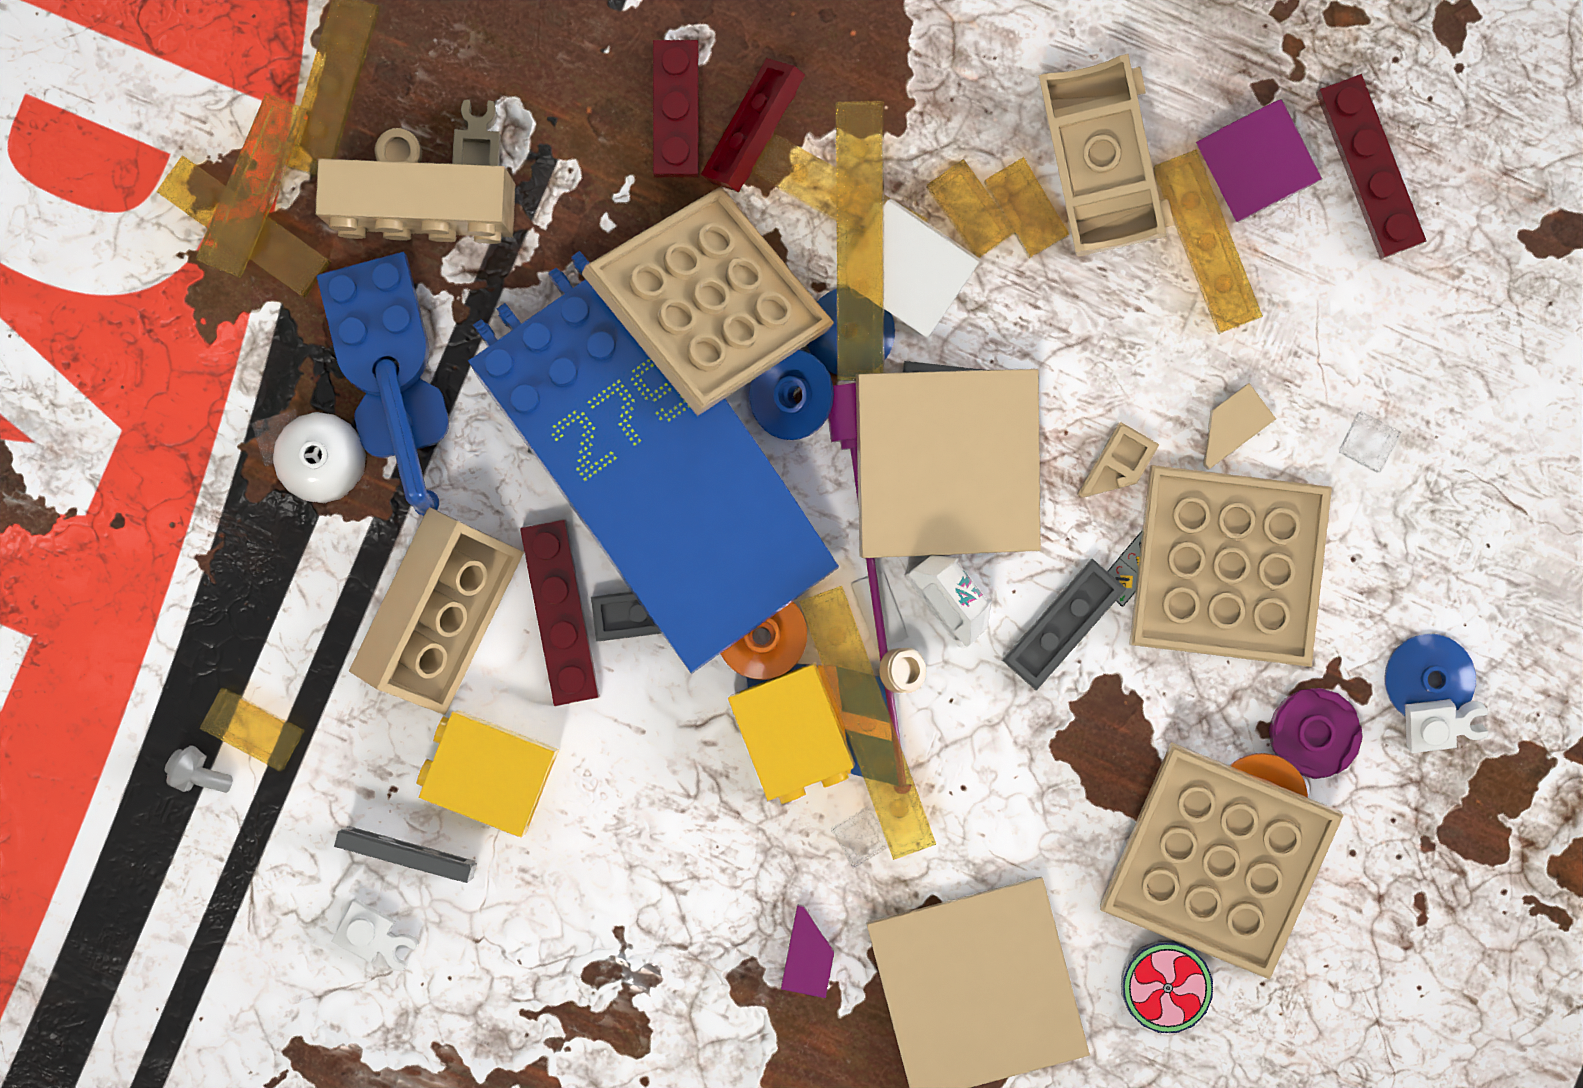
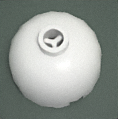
(340, 463)

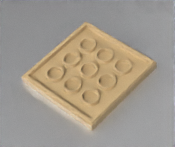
(707, 299)
(948, 462)
(1230, 565)
(1221, 860)
(978, 987)

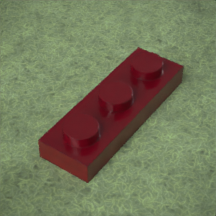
(675, 108)
(753, 124)

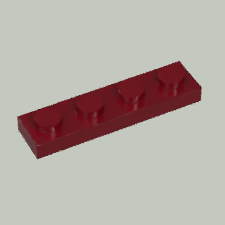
(1371, 166)
(559, 612)

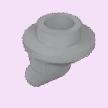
(187, 769)

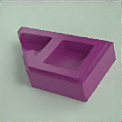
(808, 957)

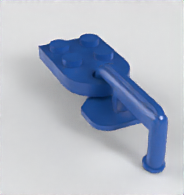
(371, 324)

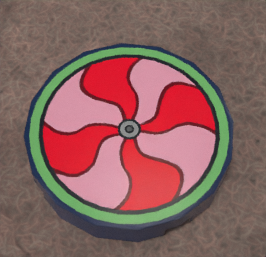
(1166, 987)

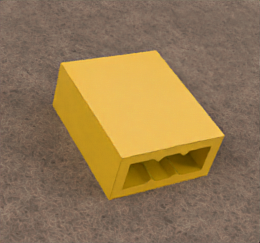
(792, 733)
(486, 772)

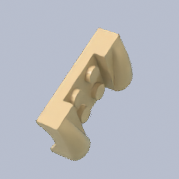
(1104, 156)

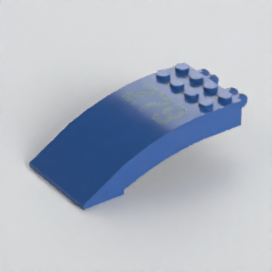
(665, 493)

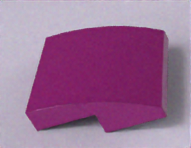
(1259, 160)

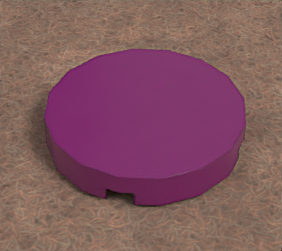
(1316, 732)

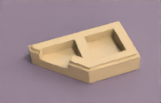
(1235, 423)
(1120, 461)

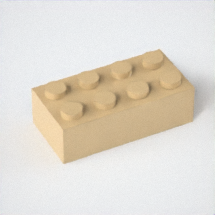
(416, 199)

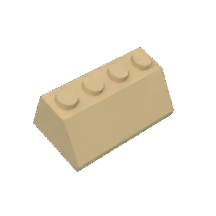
(436, 612)

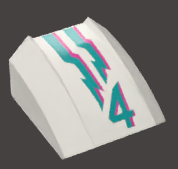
(952, 597)

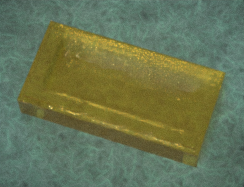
(1026, 207)
(970, 209)
(252, 729)

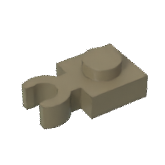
(477, 143)

